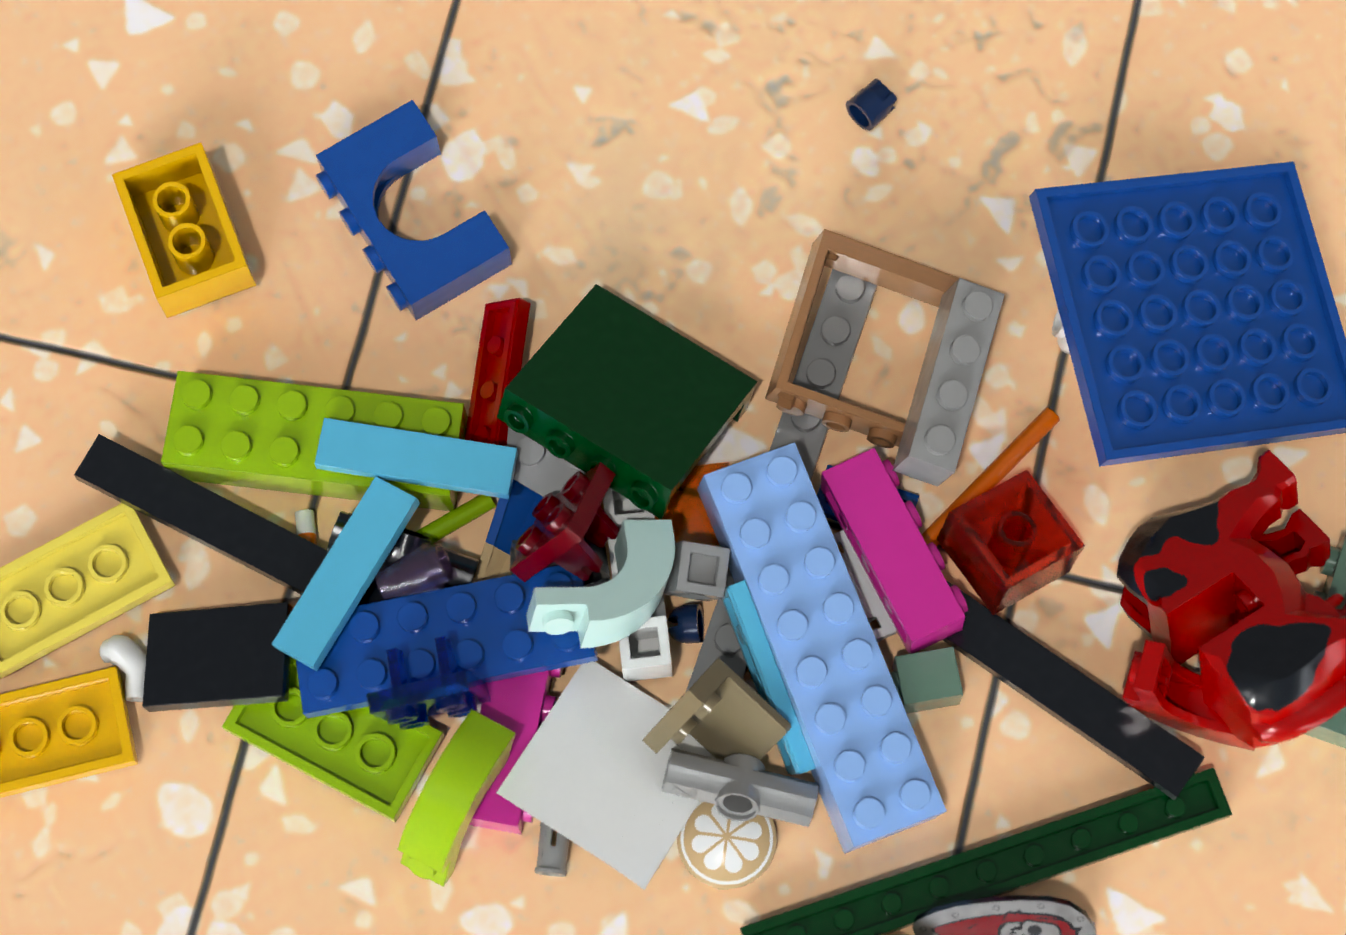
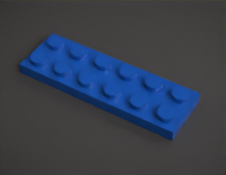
(479, 617)

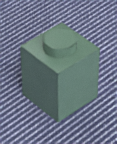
(927, 679)

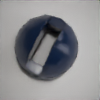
(690, 624)

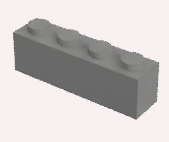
(948, 382)

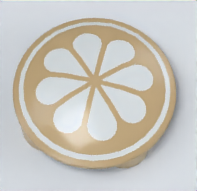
(725, 850)

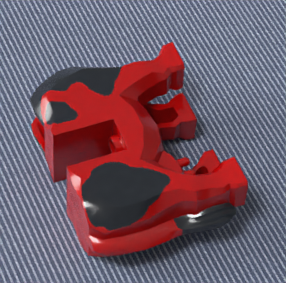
(1233, 595)

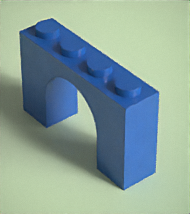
(423, 271)

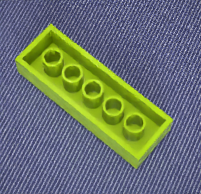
(270, 434)

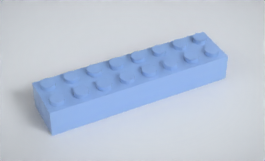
(823, 646)

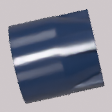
(871, 105)

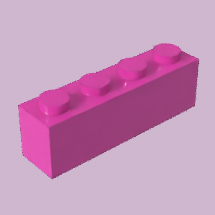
(893, 550)
(522, 707)

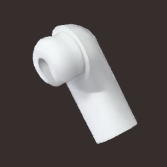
(131, 659)

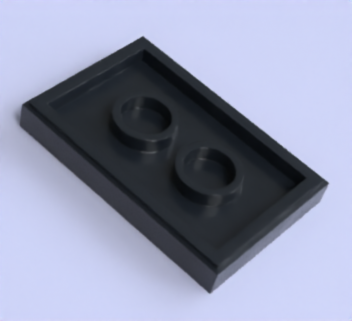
(216, 658)

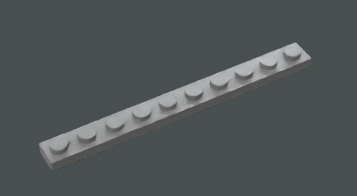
(821, 370)

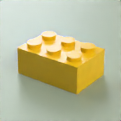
(183, 230)

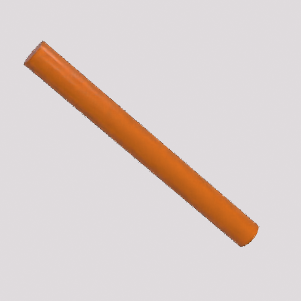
(998, 468)

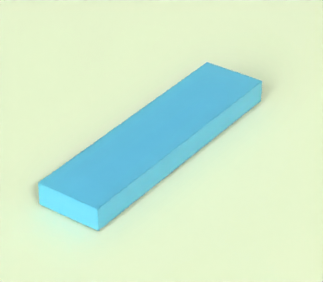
(416, 458)
(346, 573)
(766, 674)

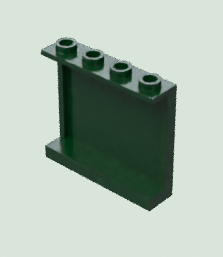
(625, 396)

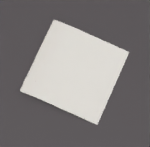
(598, 778)

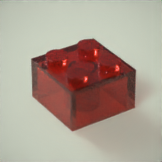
(1010, 542)

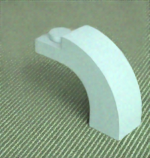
(620, 605)

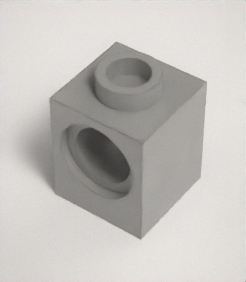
(698, 571)

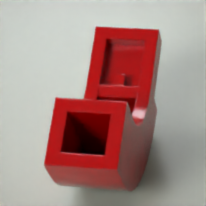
(1173, 696)

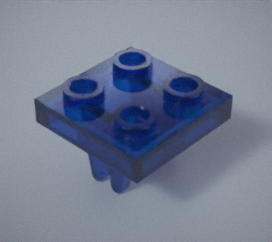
(414, 702)

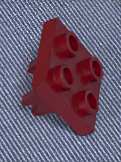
(564, 523)

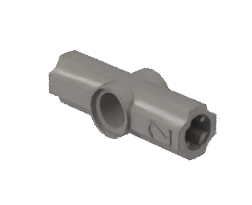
(740, 787)

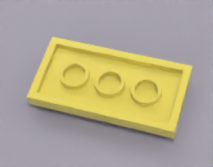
(76, 585)

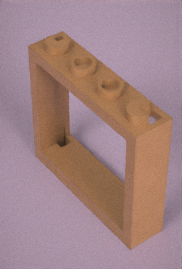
(868, 265)

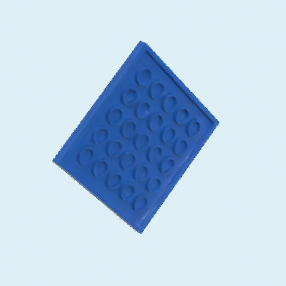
(1195, 311)

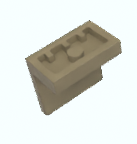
(722, 717)

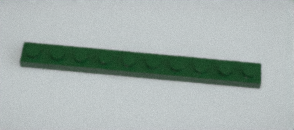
(1009, 862)

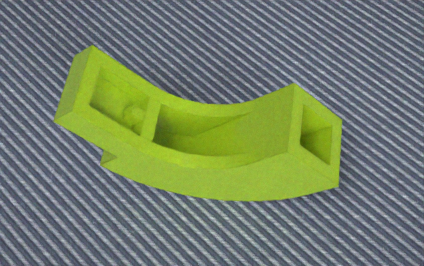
(453, 795)

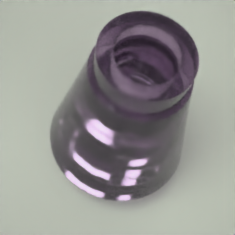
(416, 572)

